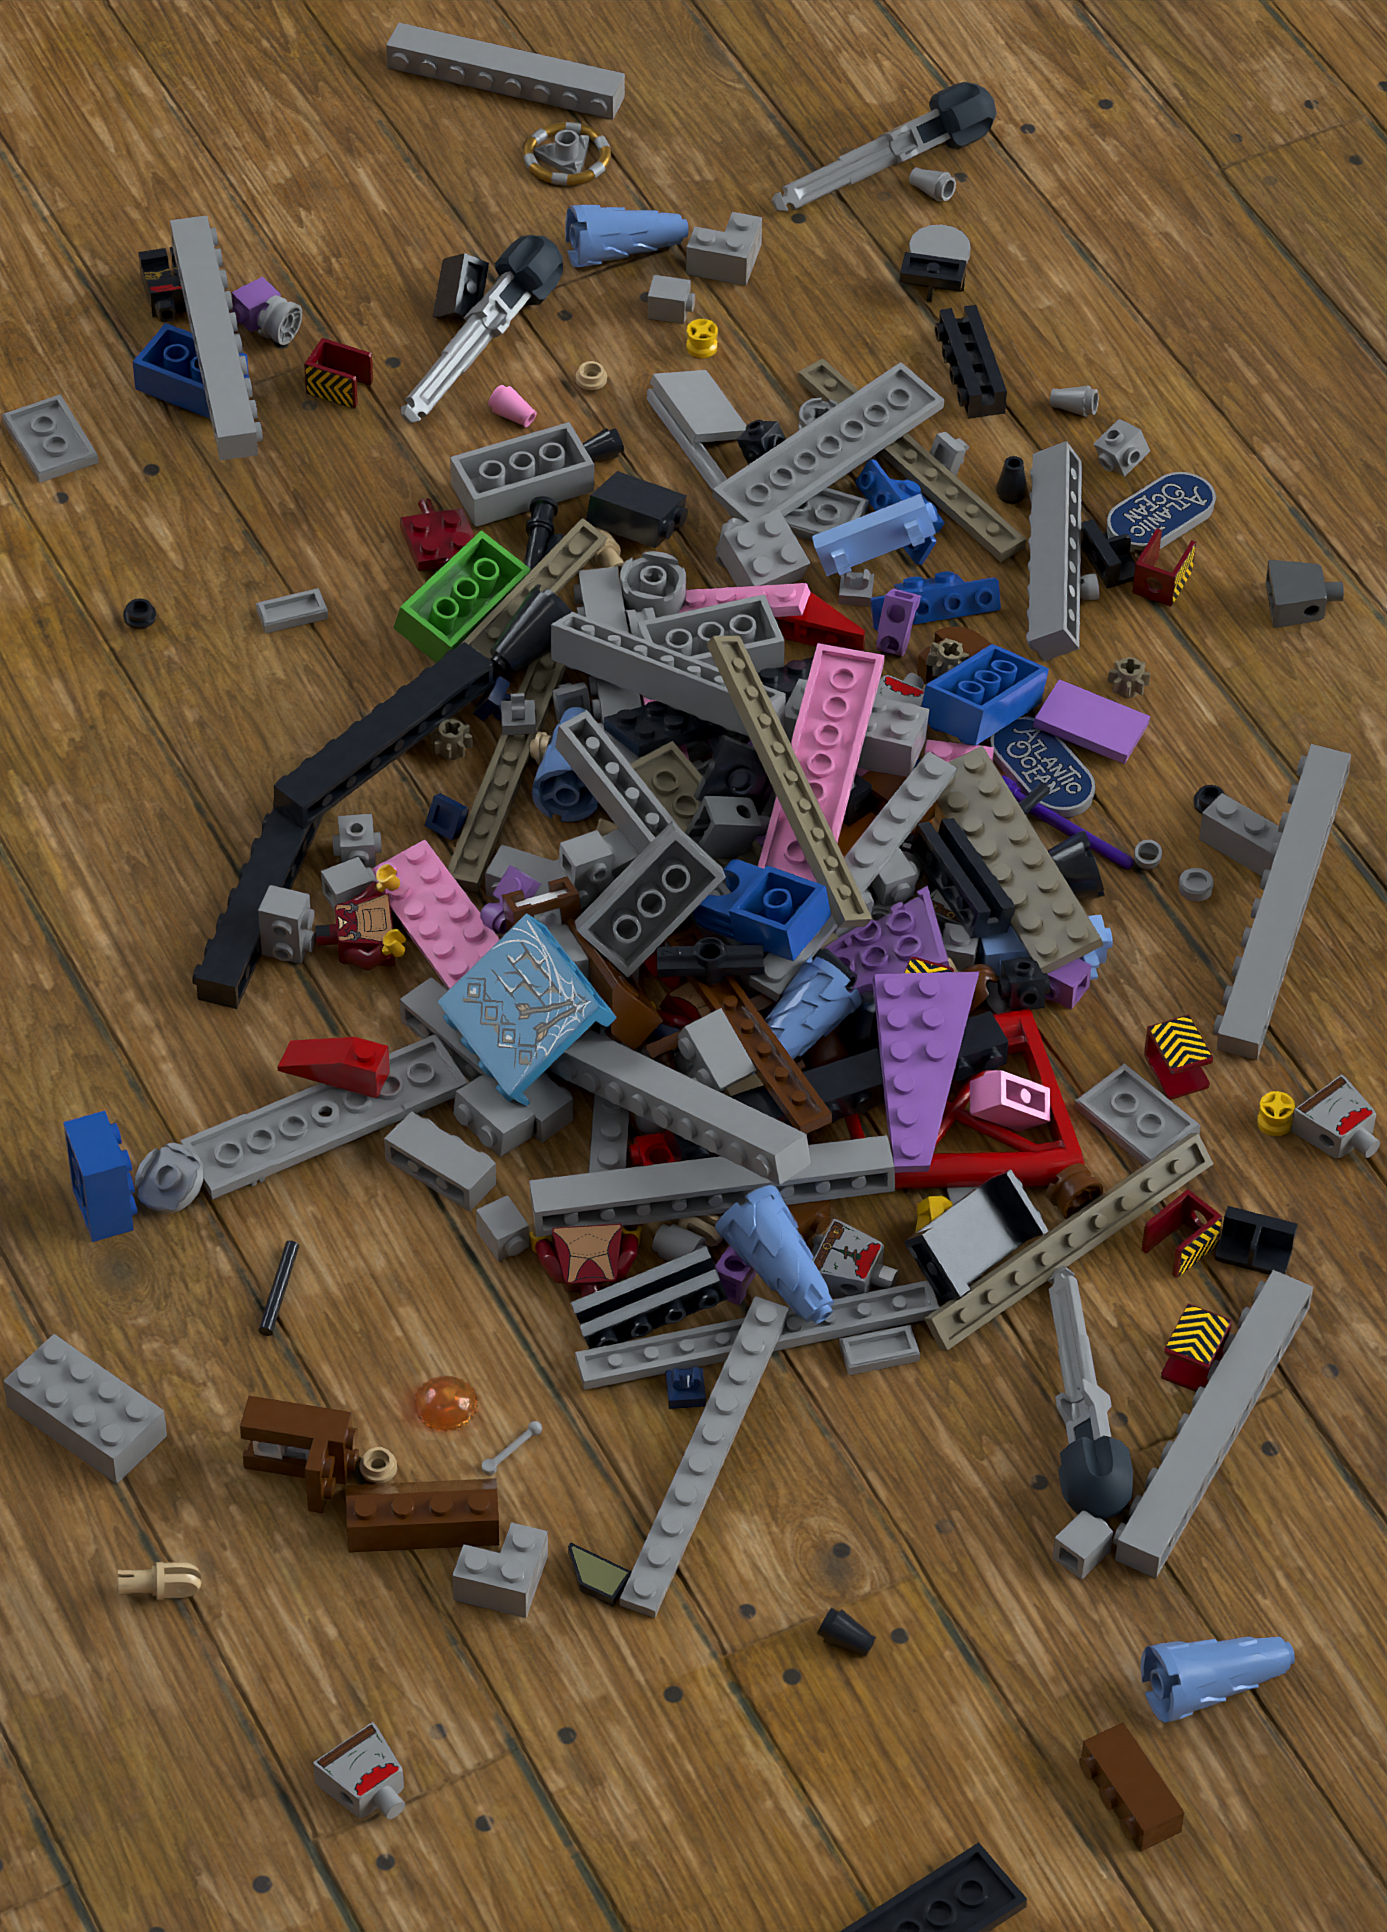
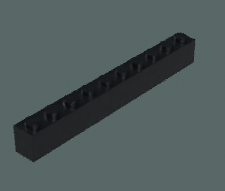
(857, 1081)

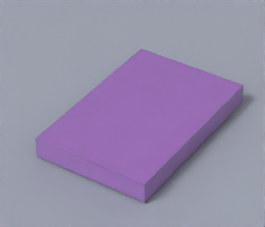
(1091, 721)

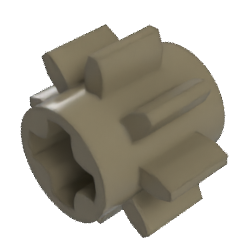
(945, 656)
(1129, 677)
(451, 739)

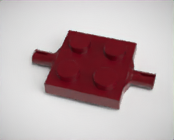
(435, 535)

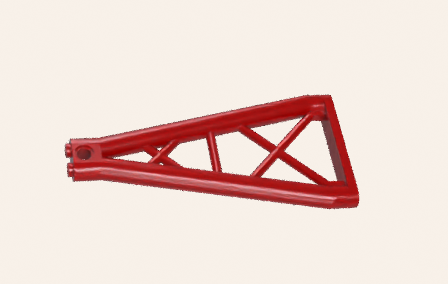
(1034, 1164)

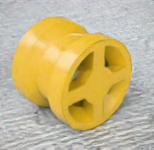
(701, 338)
(1283, 1109)

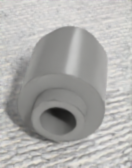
(675, 1242)

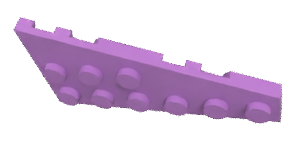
(890, 942)
(919, 1044)

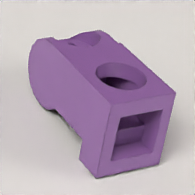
(896, 621)
(734, 1275)

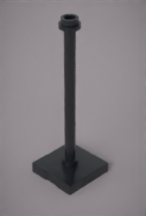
(734, 773)

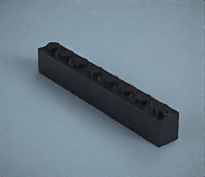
(383, 735)
(237, 942)

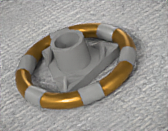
(566, 153)

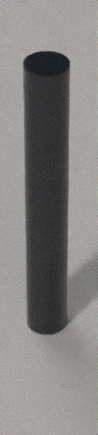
(278, 1288)

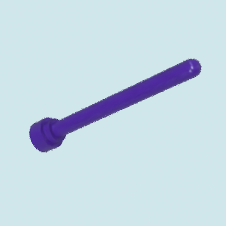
(1071, 829)

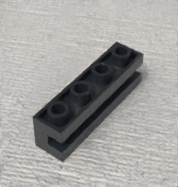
(971, 362)
(963, 878)
(650, 1300)

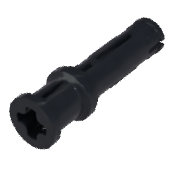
(539, 529)

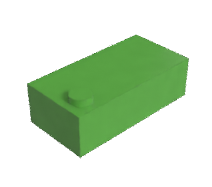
(459, 596)

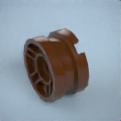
(1073, 1190)

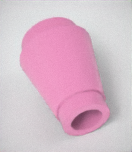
(511, 405)

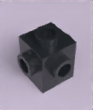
(759, 439)
(1023, 984)

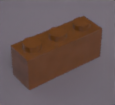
(1131, 1787)

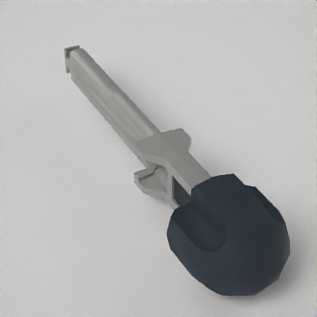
(956, 116)
(526, 276)
(1094, 1466)

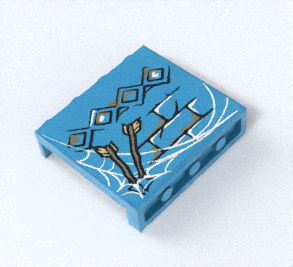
(522, 1007)

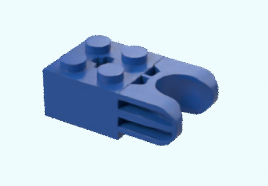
(766, 909)

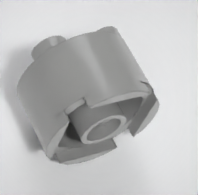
(653, 582)

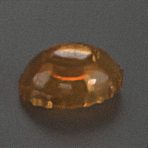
(446, 1403)

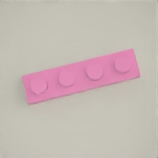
(783, 598)

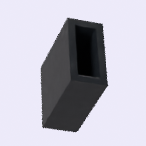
(637, 509)

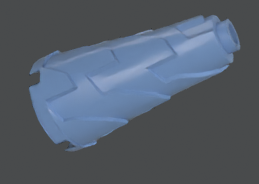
(616, 233)
(558, 787)
(812, 1006)
(769, 1241)
(1208, 1671)

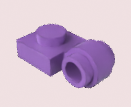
(513, 880)

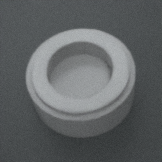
(1196, 884)

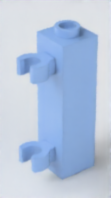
(875, 534)
(1007, 946)

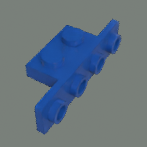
(883, 492)
(945, 597)

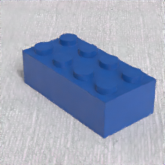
(984, 694)

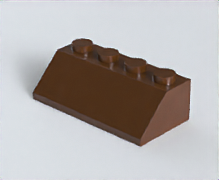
(622, 994)
(422, 1515)

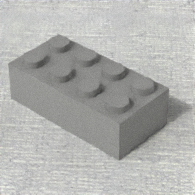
(509, 474)
(692, 629)
(892, 736)
(649, 899)
(85, 1408)

